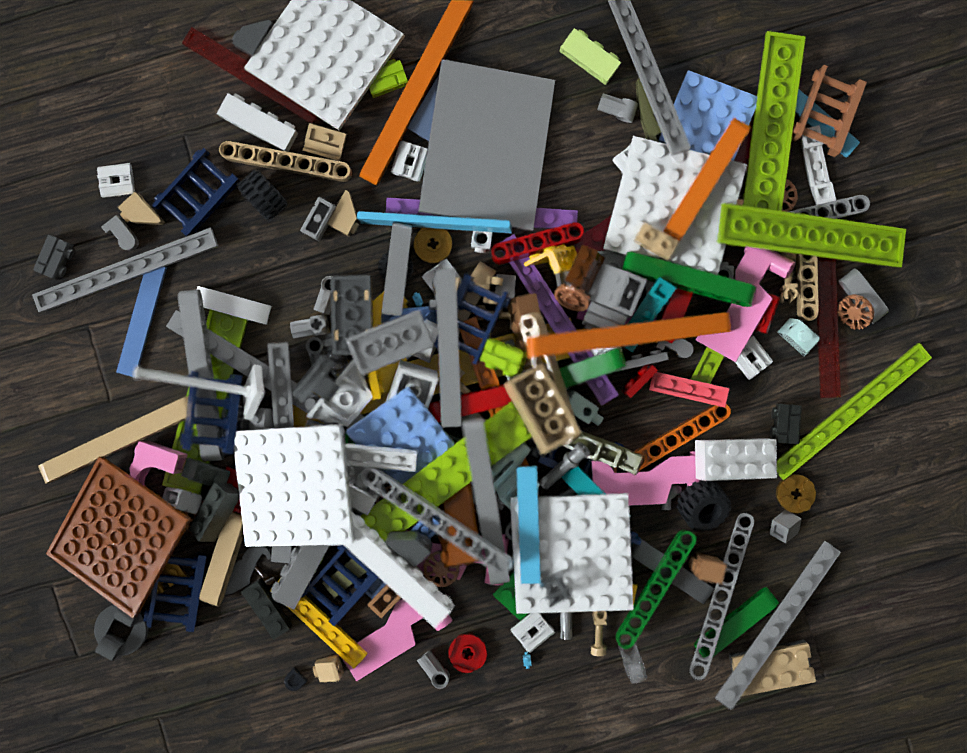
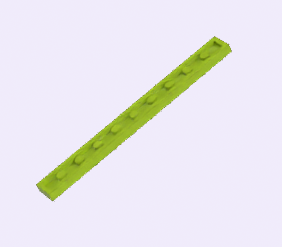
(852, 410)

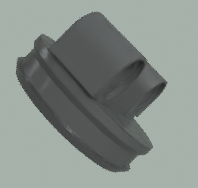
(317, 381)
(113, 646)

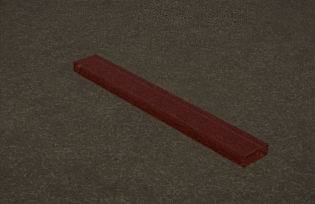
(235, 66)
(828, 329)

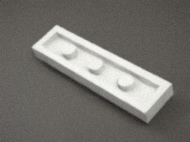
(380, 457)

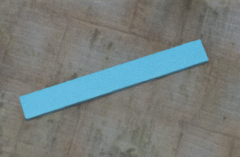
(436, 222)

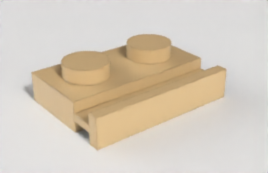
(324, 141)

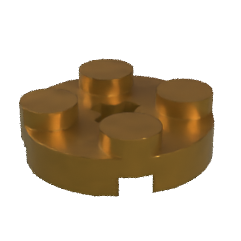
(427, 253)
(804, 486)

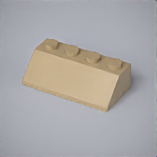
(542, 408)

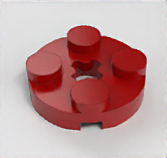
(473, 661)

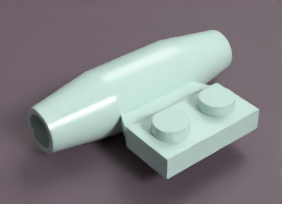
(505, 474)

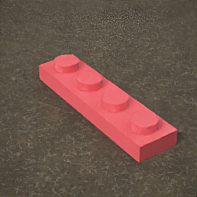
(689, 389)

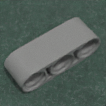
(856, 284)

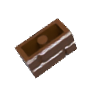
(585, 268)

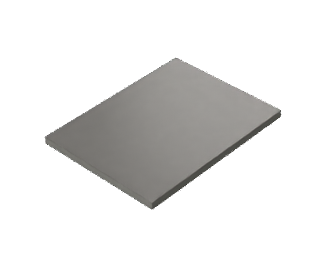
(486, 144)

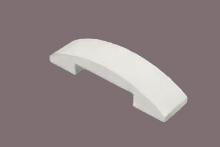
(816, 169)
(235, 305)

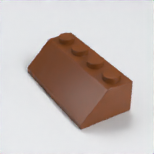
(461, 508)

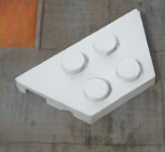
(347, 401)

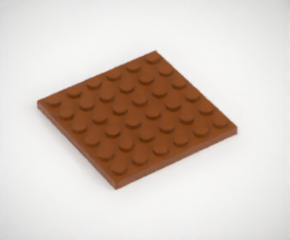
(118, 536)

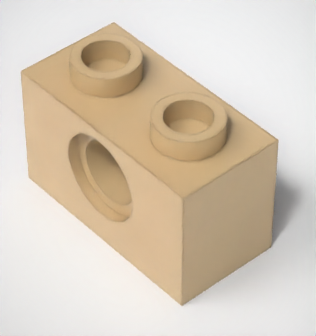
(655, 241)

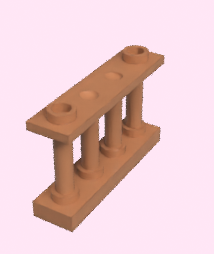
(847, 109)

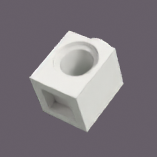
(481, 248)

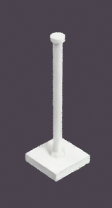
(251, 392)

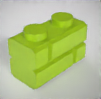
(389, 79)
(504, 356)

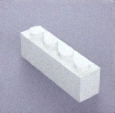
(257, 123)

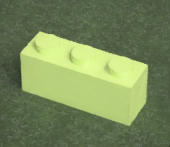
(590, 56)

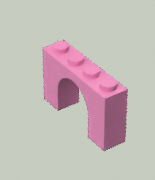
(155, 455)

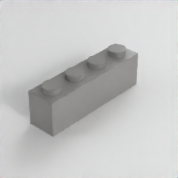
(297, 574)

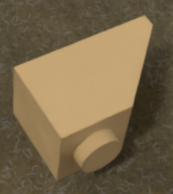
(139, 211)
(344, 216)
(328, 668)

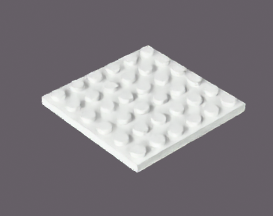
(324, 55)
(651, 193)
(294, 486)
(589, 543)

